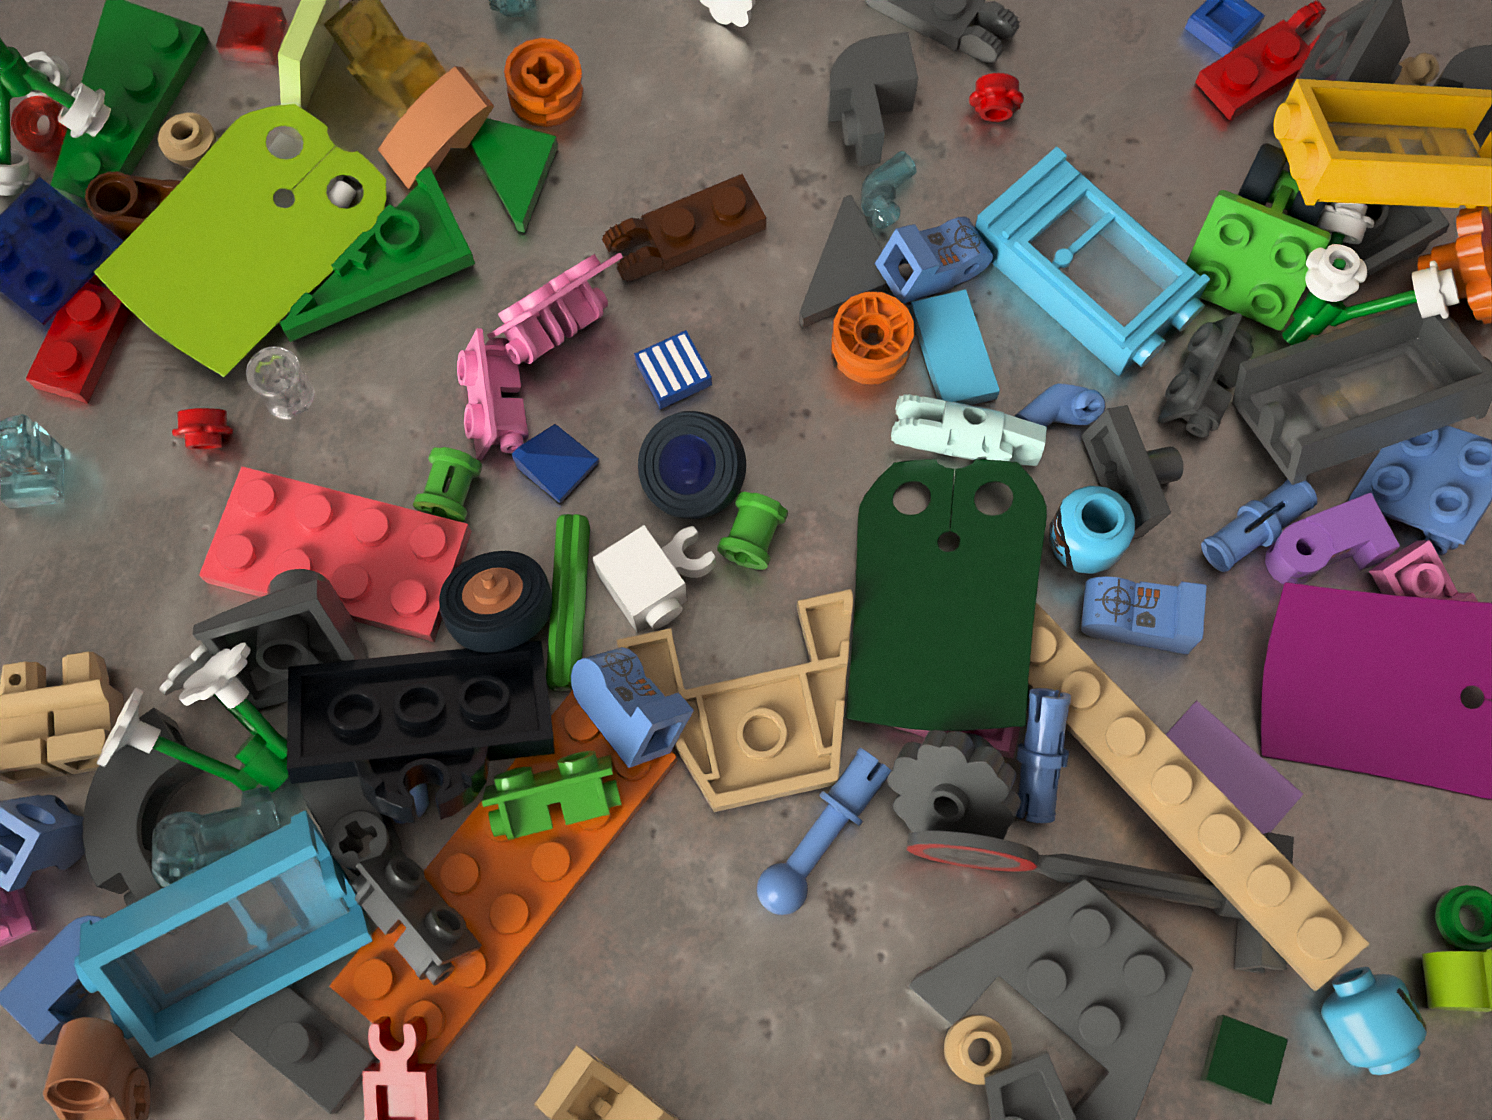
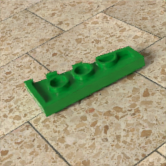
(141, 66)

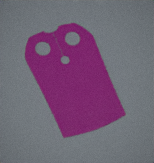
(1380, 685)

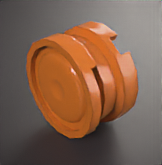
(544, 82)

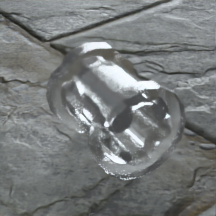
(281, 382)

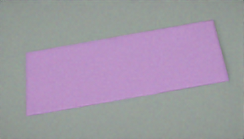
(1234, 768)

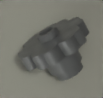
(954, 785)

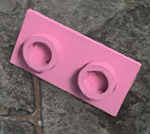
(488, 416)

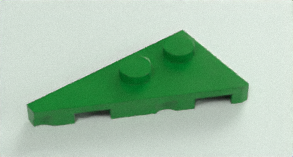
(397, 255)

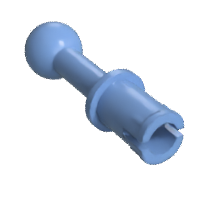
(784, 886)

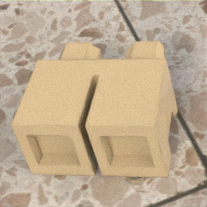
(56, 726)

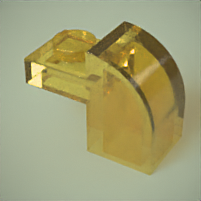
(380, 56)

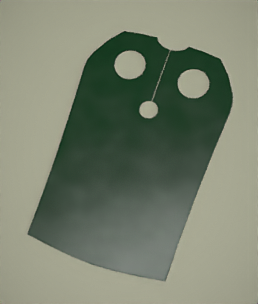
(941, 631)

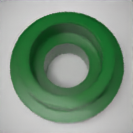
(1448, 920)

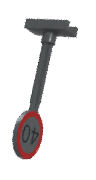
(991, 853)

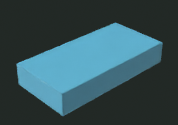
(954, 349)

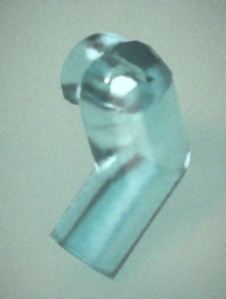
(880, 187)

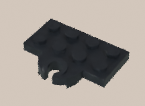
(417, 722)

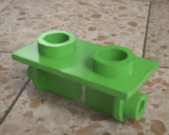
(526, 796)

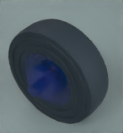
(692, 465)

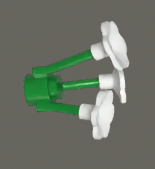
(203, 677)

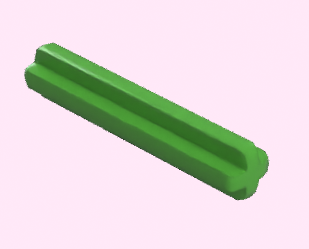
(568, 599)

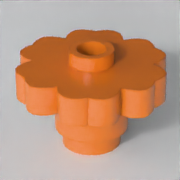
(1469, 259)

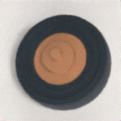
(495, 601)

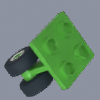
(1255, 250)

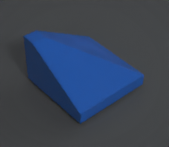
(554, 462)

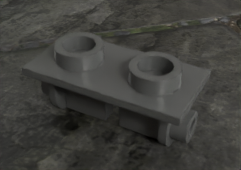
(1214, 356)
(396, 892)

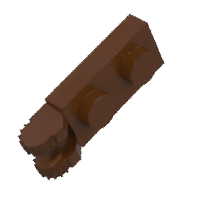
(687, 228)

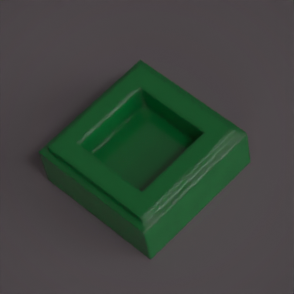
(1244, 1059)

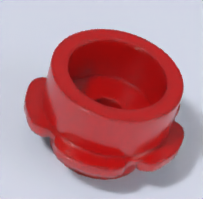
(996, 97)
(202, 428)

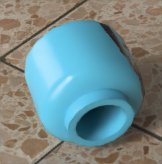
(1091, 529)
(1374, 1021)

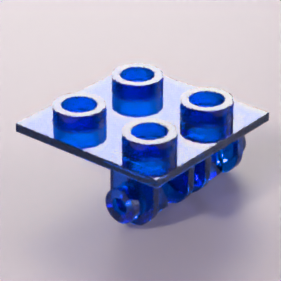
(49, 250)

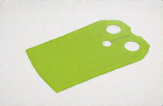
(225, 260)

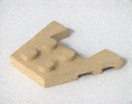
(767, 729)

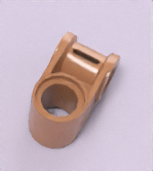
(96, 1074)

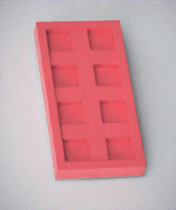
(375, 554)

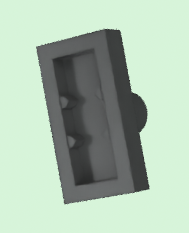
(1130, 469)
(305, 1046)

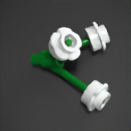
(44, 77)
(1338, 270)

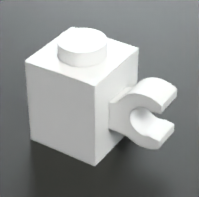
(648, 578)

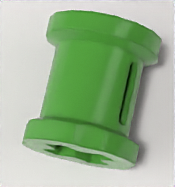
(448, 464)
(752, 530)

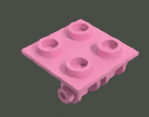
(553, 311)

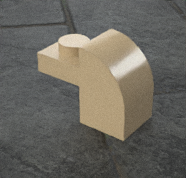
(595, 1091)

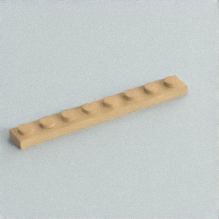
(1193, 811)

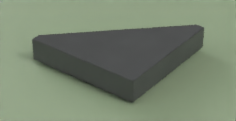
(844, 267)

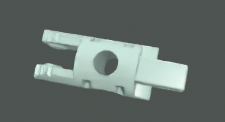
(966, 431)

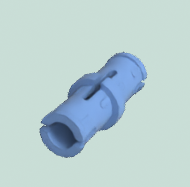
(1234, 543)
(1042, 754)

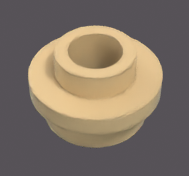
(190, 150)
(963, 1034)

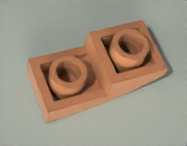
(436, 122)

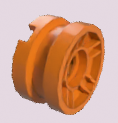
(878, 315)

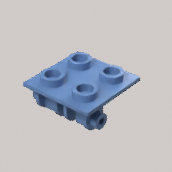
(1433, 484)

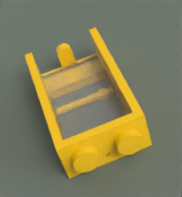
(1386, 143)

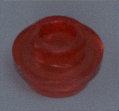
(25, 120)

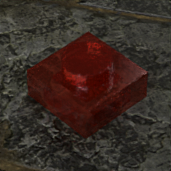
(251, 33)

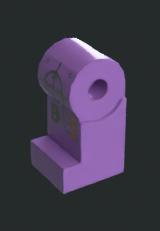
(1330, 536)

